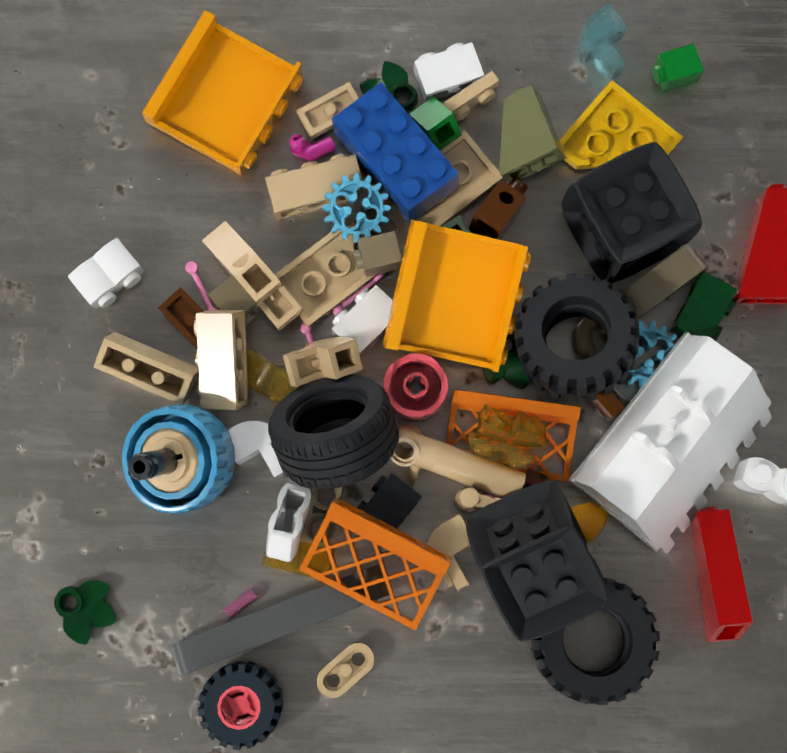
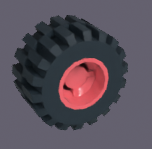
(240, 705)

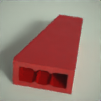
(764, 262)
(720, 576)

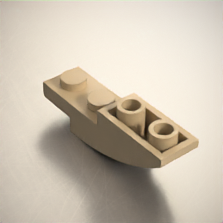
(252, 275)

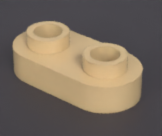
(345, 669)

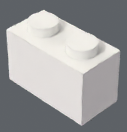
(448, 71)
(366, 320)

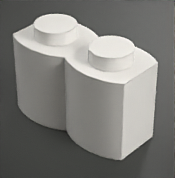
(106, 274)
(762, 476)
(288, 522)

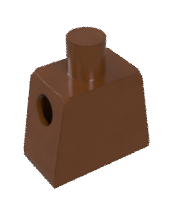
(499, 209)

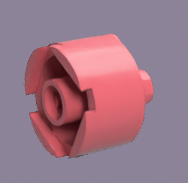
(431, 378)

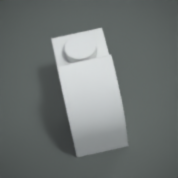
(252, 439)

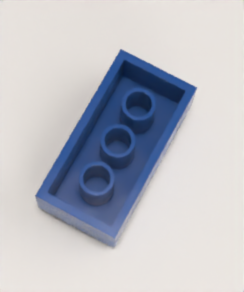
(395, 152)

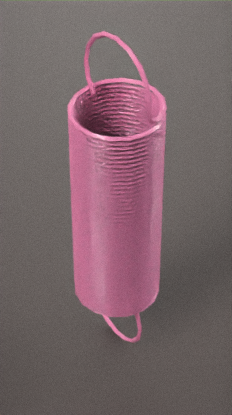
(240, 603)

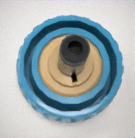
(178, 458)

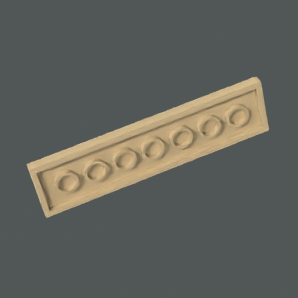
(328, 271)

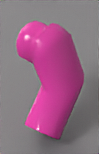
(308, 150)

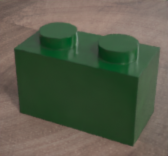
(705, 307)

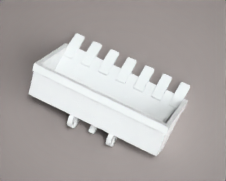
(675, 440)

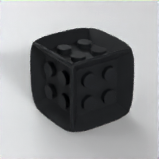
(631, 212)
(536, 561)

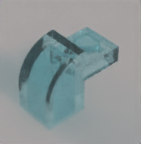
(596, 41)

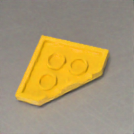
(612, 127)

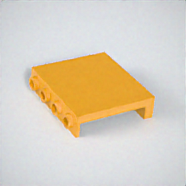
(222, 95)
(456, 295)

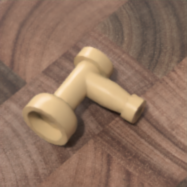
(468, 500)

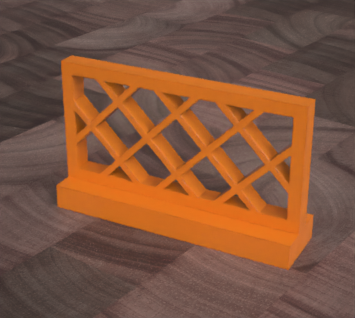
(543, 410)
(388, 538)

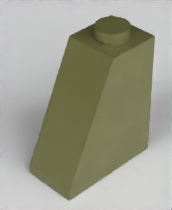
(527, 136)

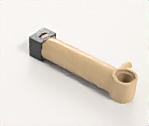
(458, 465)

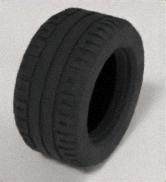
(333, 432)

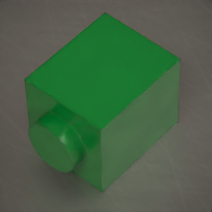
(677, 68)
(436, 123)

